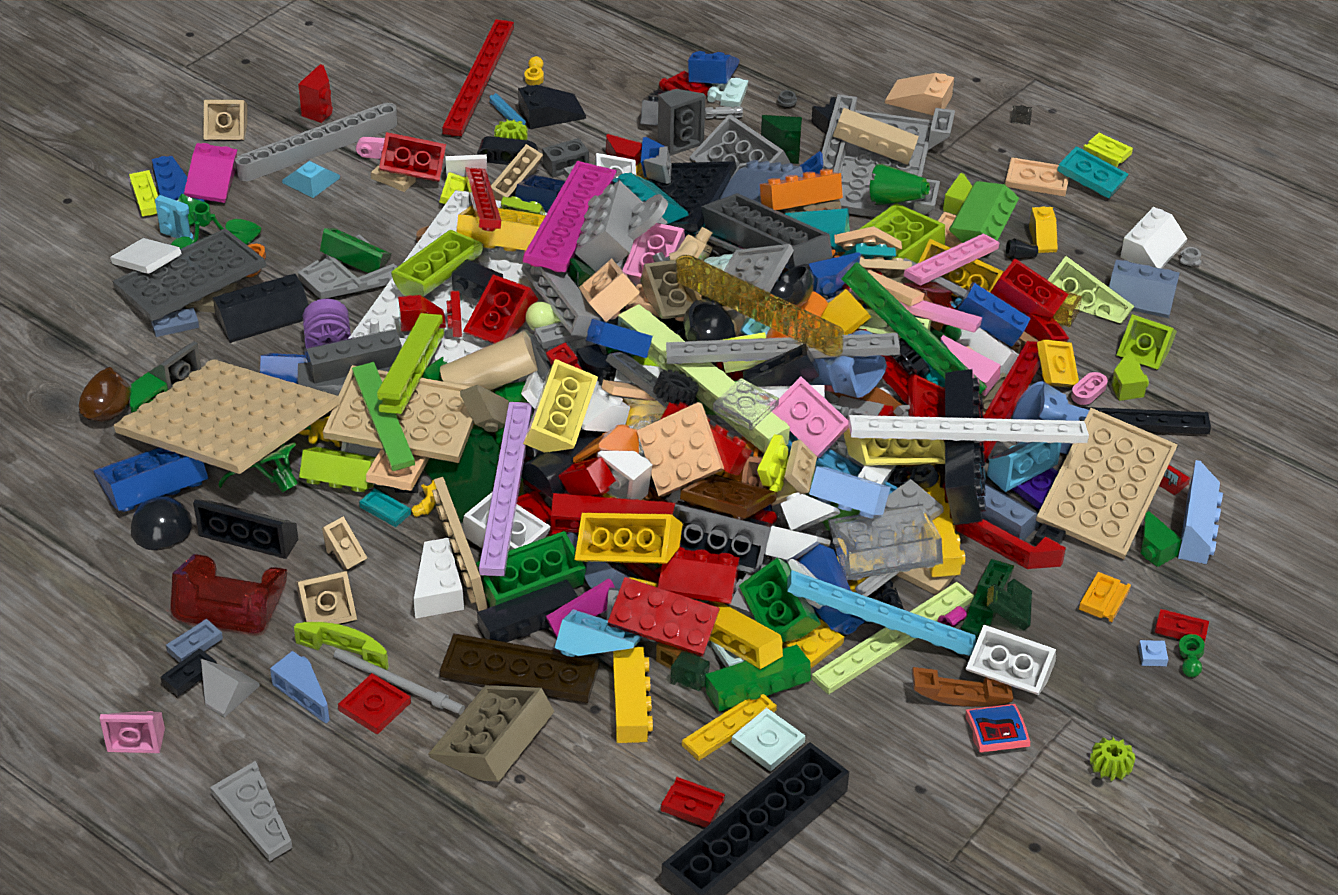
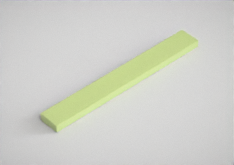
(886, 641)

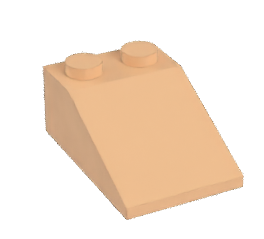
(922, 93)

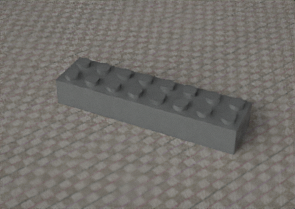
(756, 225)

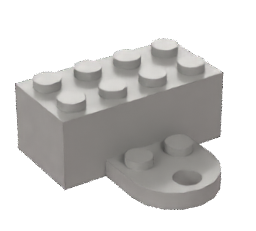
(614, 223)

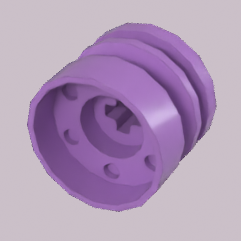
(325, 322)

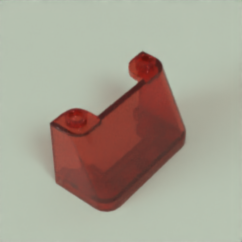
(224, 601)

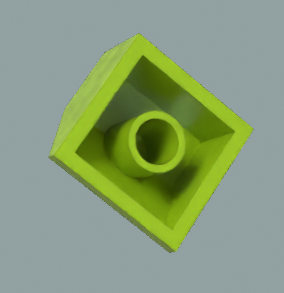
(1147, 341)

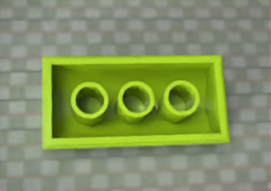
(435, 263)

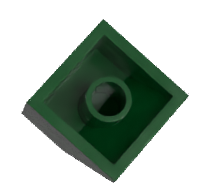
(784, 133)

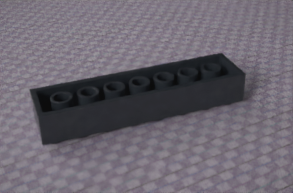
(964, 457)
(756, 825)

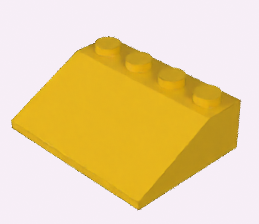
(515, 232)

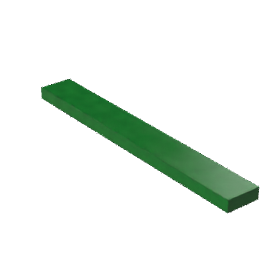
(903, 322)

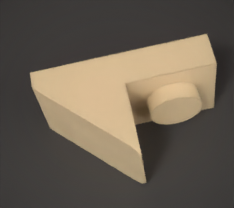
(343, 543)

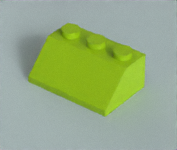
(336, 468)

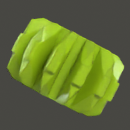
(511, 130)
(1112, 758)

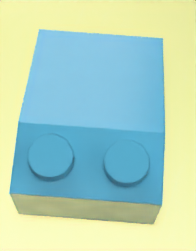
(589, 634)

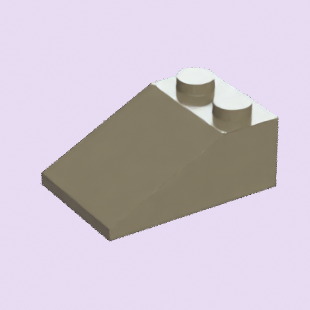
(664, 292)

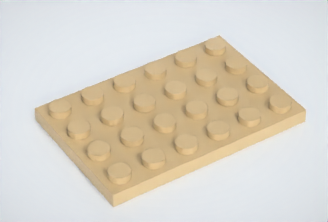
(432, 421)
(1107, 483)

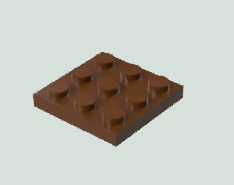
(728, 496)

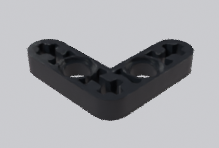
(922, 475)

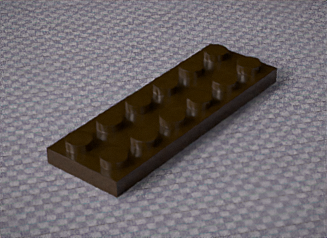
(519, 666)

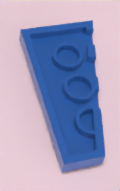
(169, 177)

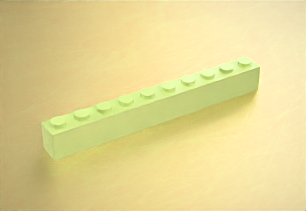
(709, 378)

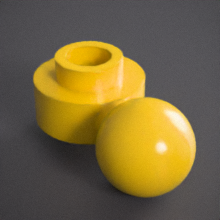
(534, 74)

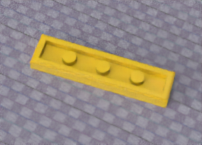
(722, 728)

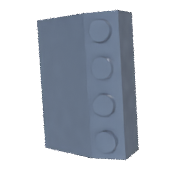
(748, 179)

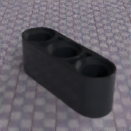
(502, 150)

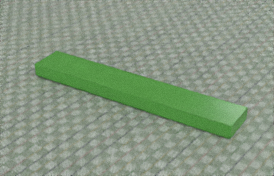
(385, 423)

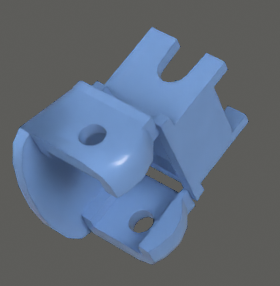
(851, 375)
(1047, 403)

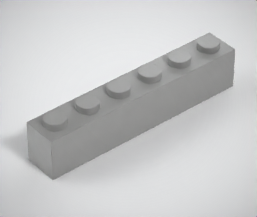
(563, 297)

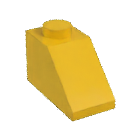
(1044, 229)

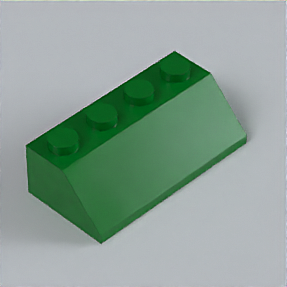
(534, 568)

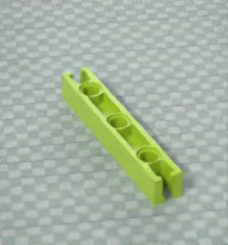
(410, 363)

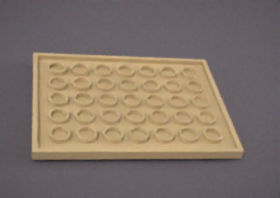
(226, 415)

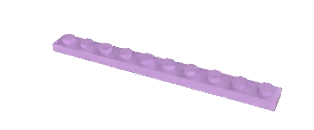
(505, 490)

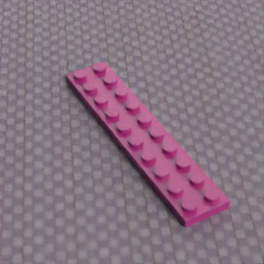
(558, 233)

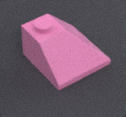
(133, 731)

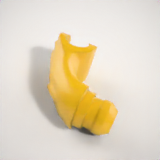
(427, 503)

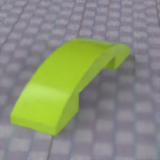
(342, 637)

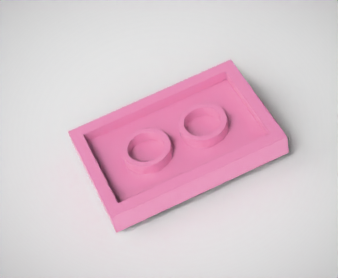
(810, 417)

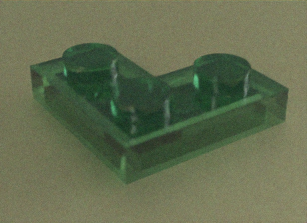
(1013, 604)

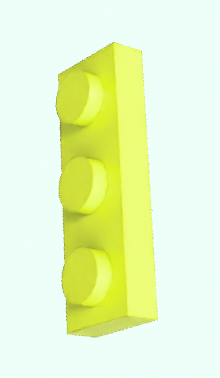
(144, 192)

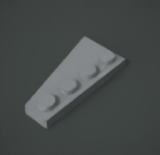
(253, 809)

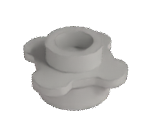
(1190, 256)

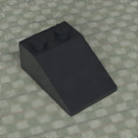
(548, 106)

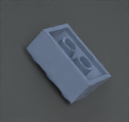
(1145, 287)
(1009, 514)

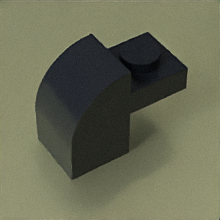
(595, 363)

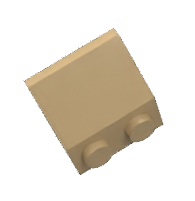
(327, 598)

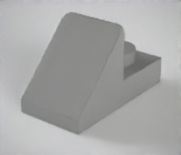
(659, 167)

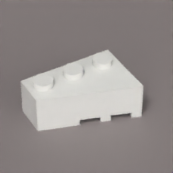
(438, 581)

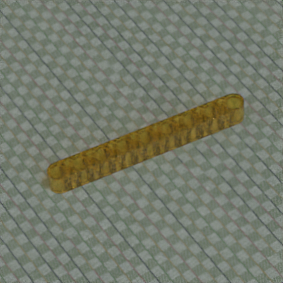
(760, 305)

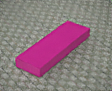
(590, 602)

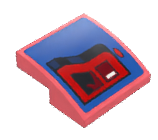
(997, 728)

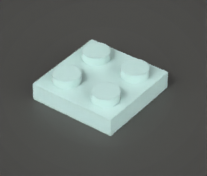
(768, 739)

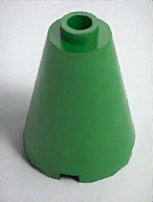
(896, 186)

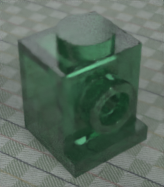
(689, 671)

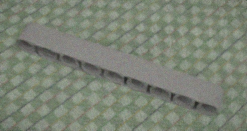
(315, 142)

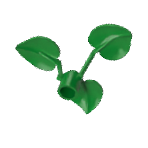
(201, 215)
(282, 475)

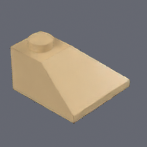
(225, 119)

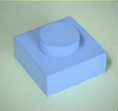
(1153, 653)

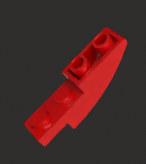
(1045, 328)

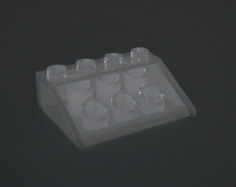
(887, 542)

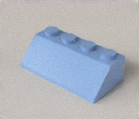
(1200, 516)

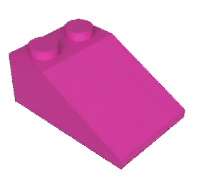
(211, 172)

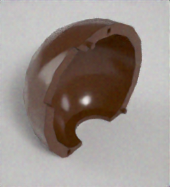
(105, 396)

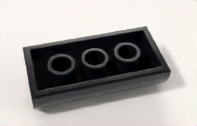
(544, 468)

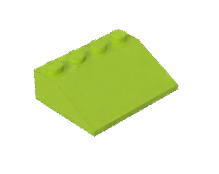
(910, 228)

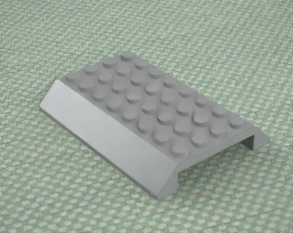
(858, 163)

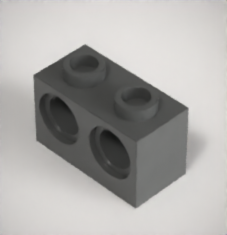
(564, 155)

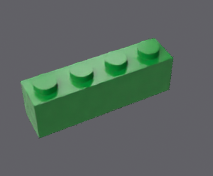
(745, 681)

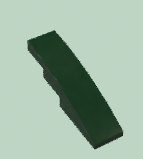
(979, 614)

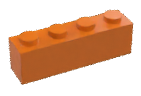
(802, 190)

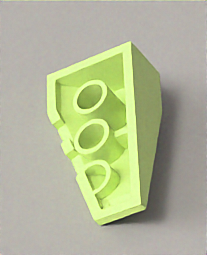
(1096, 296)

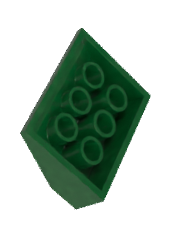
(474, 474)

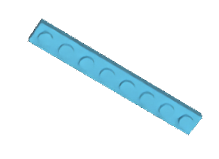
(881, 613)

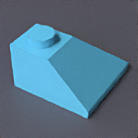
(311, 179)

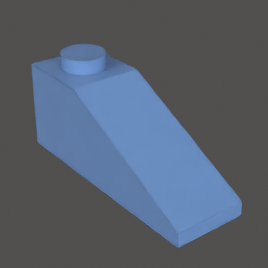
(298, 681)

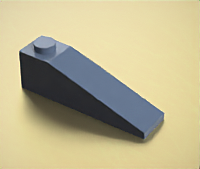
(600, 571)

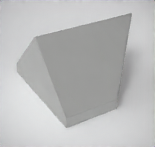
(225, 687)

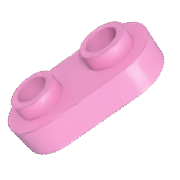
(373, 145)
(1089, 388)

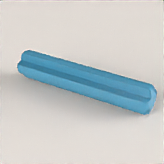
(505, 109)

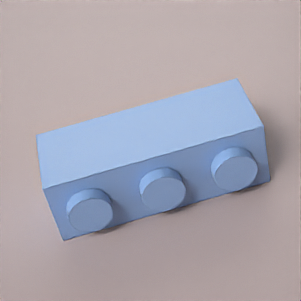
(849, 491)

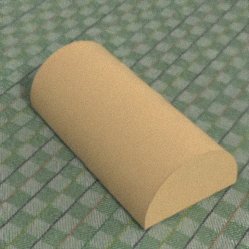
(493, 364)

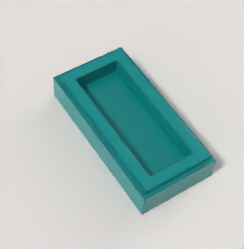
(385, 507)

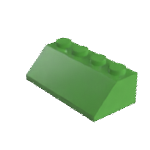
(984, 211)

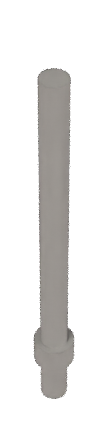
(438, 699)

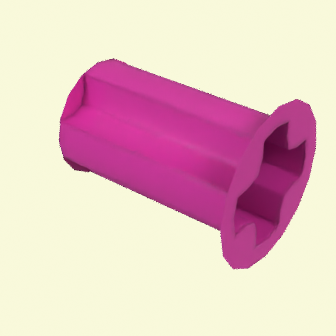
(953, 617)

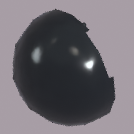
(795, 285)
(707, 322)
(160, 523)

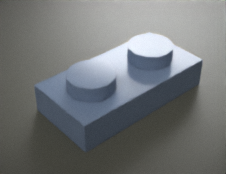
(175, 322)
(201, 636)

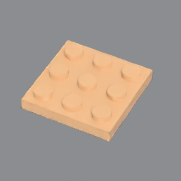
(680, 449)

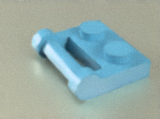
(173, 217)

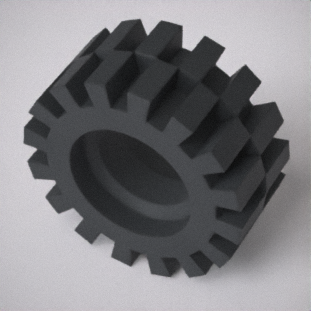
(675, 388)

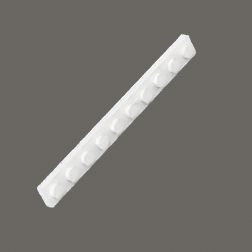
(968, 429)

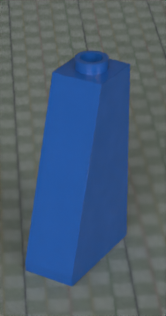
(825, 567)

